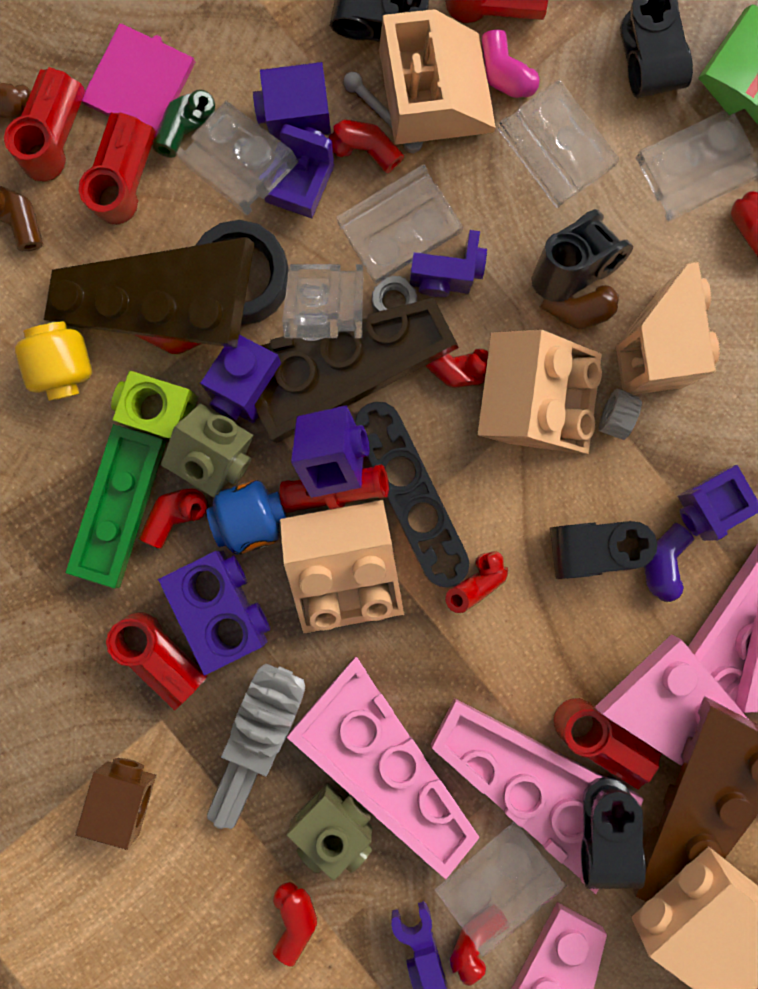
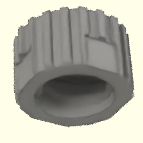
(392, 283)
(620, 414)

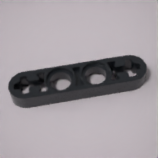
(418, 491)

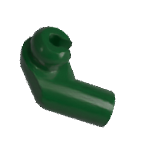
(181, 118)

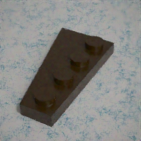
(164, 294)
(348, 368)

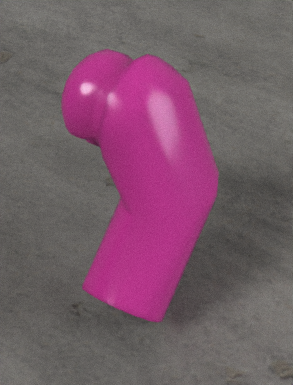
(504, 71)

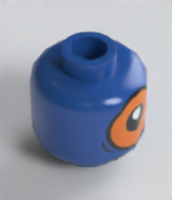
(245, 517)

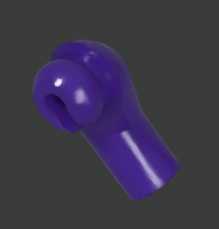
(663, 571)

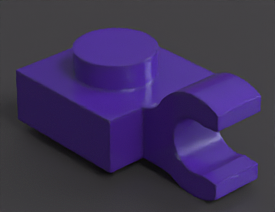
(426, 966)

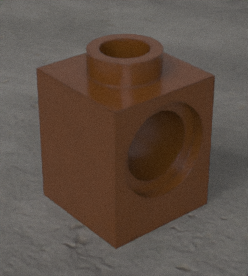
(116, 803)

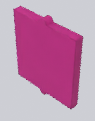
(138, 76)

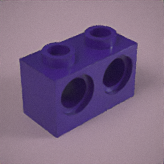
(202, 617)

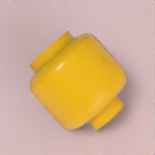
(53, 360)

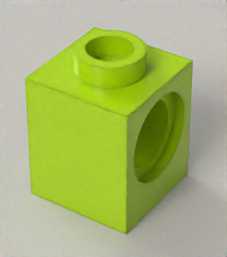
(129, 398)

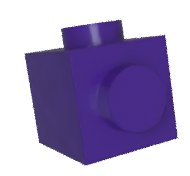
(293, 97)
(329, 451)

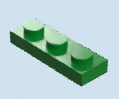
(116, 507)

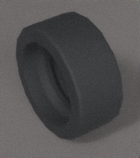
(266, 242)

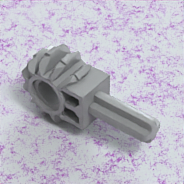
(255, 739)

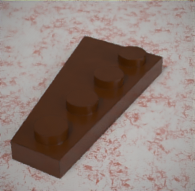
(710, 799)

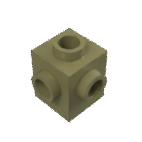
(208, 450)
(332, 833)

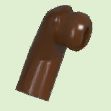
(20, 214)

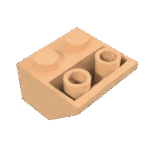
(433, 78)
(670, 338)
(540, 391)
(341, 566)

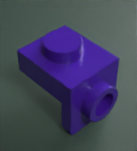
(306, 182)
(441, 275)
(239, 379)
(718, 504)

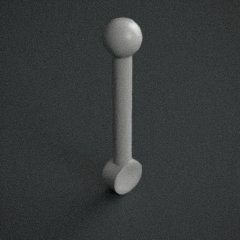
(354, 83)

